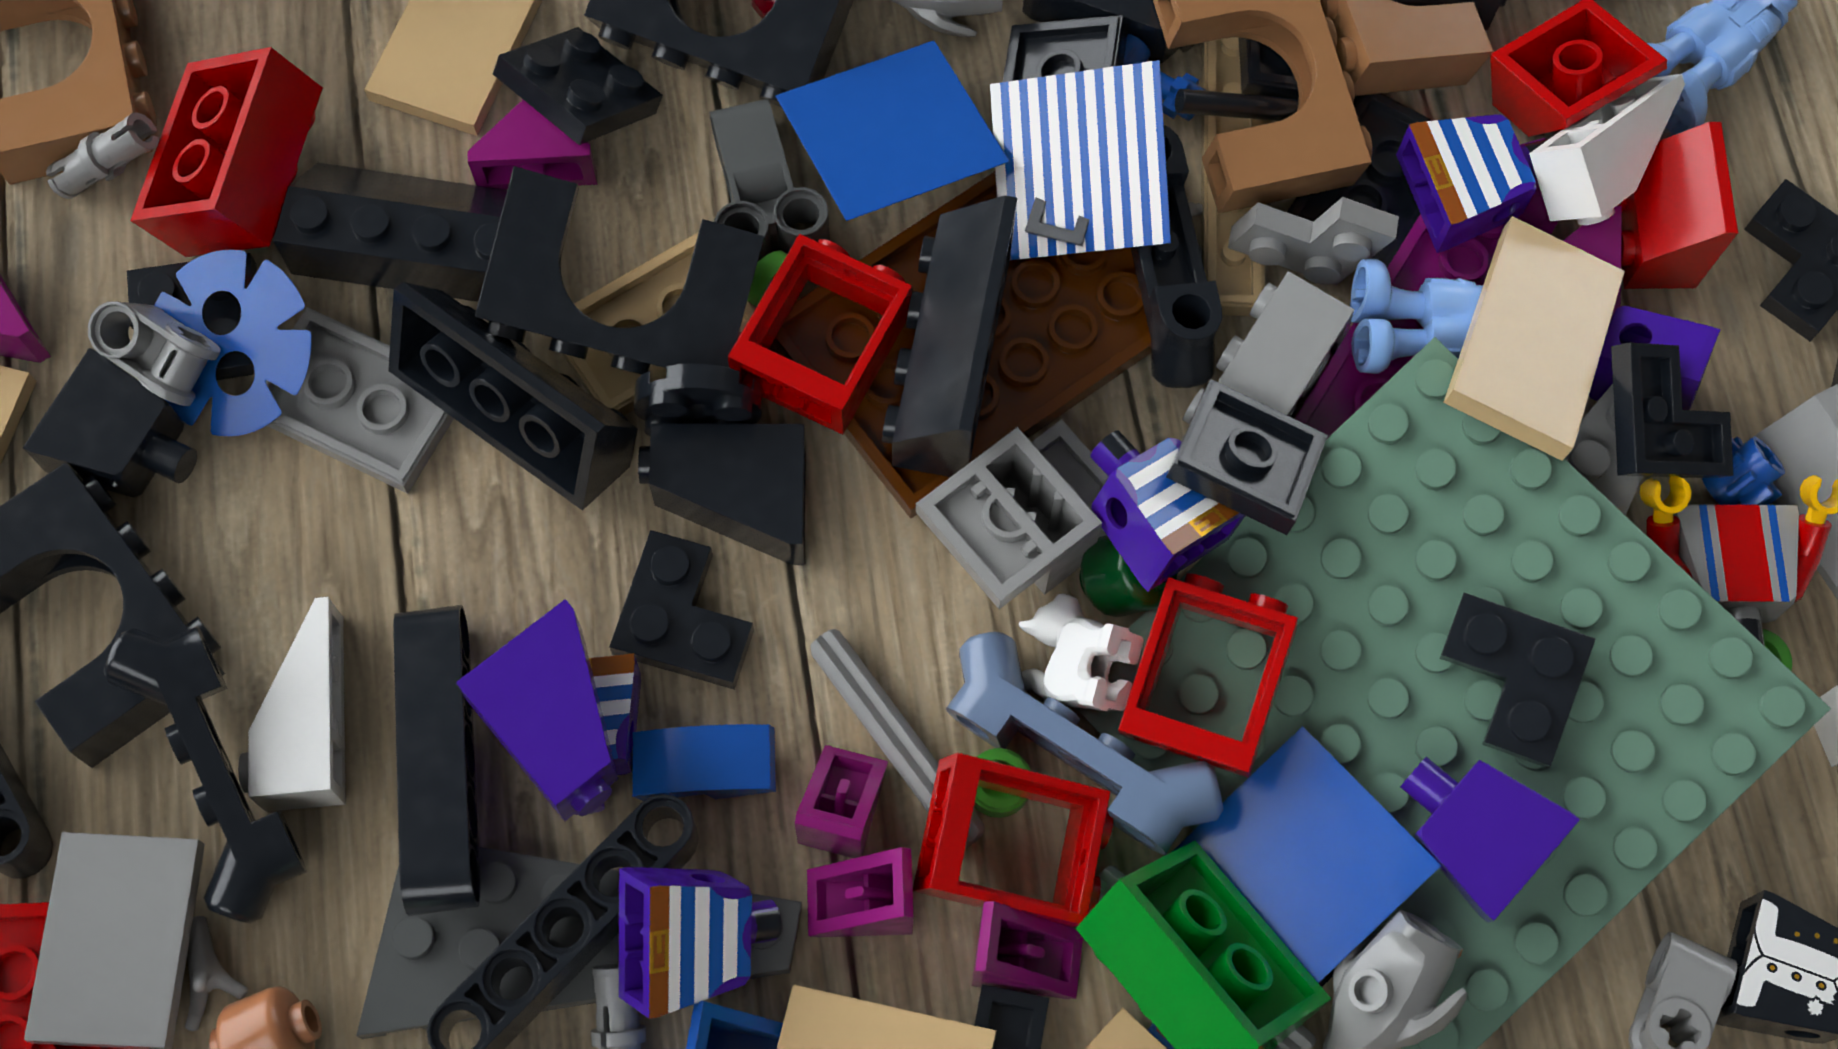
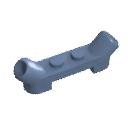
(1147, 803)

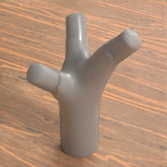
(205, 973)

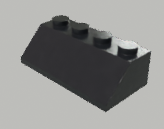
(389, 229)
(952, 339)
(507, 395)

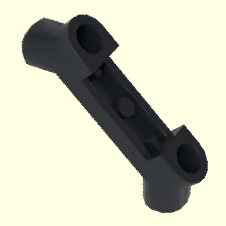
(1176, 297)
(180, 676)

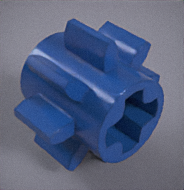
(1754, 473)

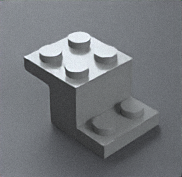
(1019, 512)

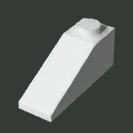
(1605, 154)
(300, 728)

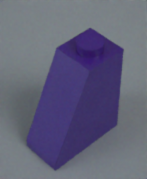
(547, 711)

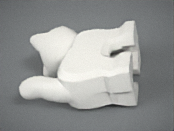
(1081, 657)

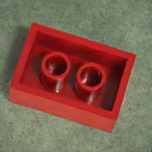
(228, 153)

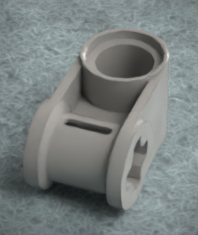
(162, 350)
(1684, 991)

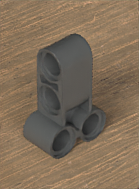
(760, 180)

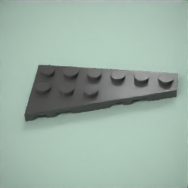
(433, 953)

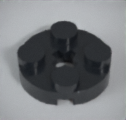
(697, 397)

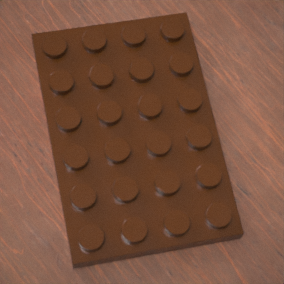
(1057, 340)

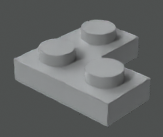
(1319, 249)

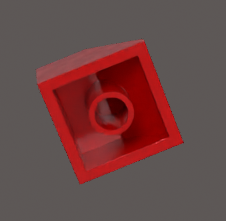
(1569, 69)
(1679, 213)

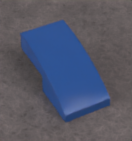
(704, 760)

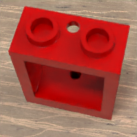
(794, 384)
(1205, 597)
(949, 823)

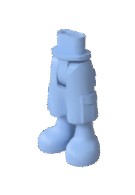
(1722, 44)
(1440, 306)

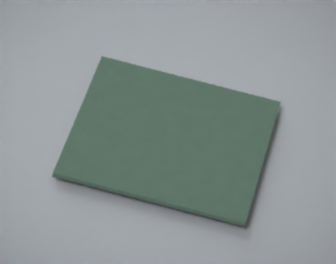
(1389, 537)

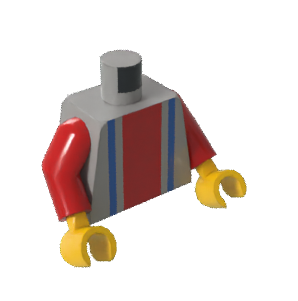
(1743, 555)

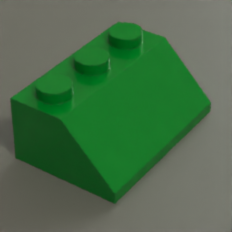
(1200, 956)

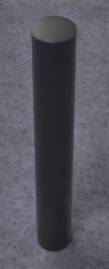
(1235, 105)

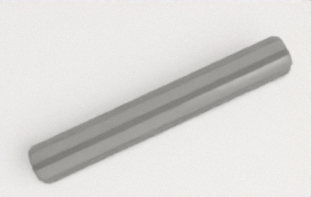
(882, 719)

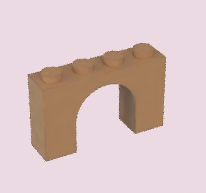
(1407, 46)
(98, 95)
(1299, 155)

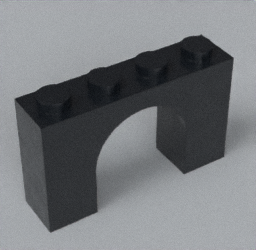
(776, 55)
(527, 290)
(63, 529)

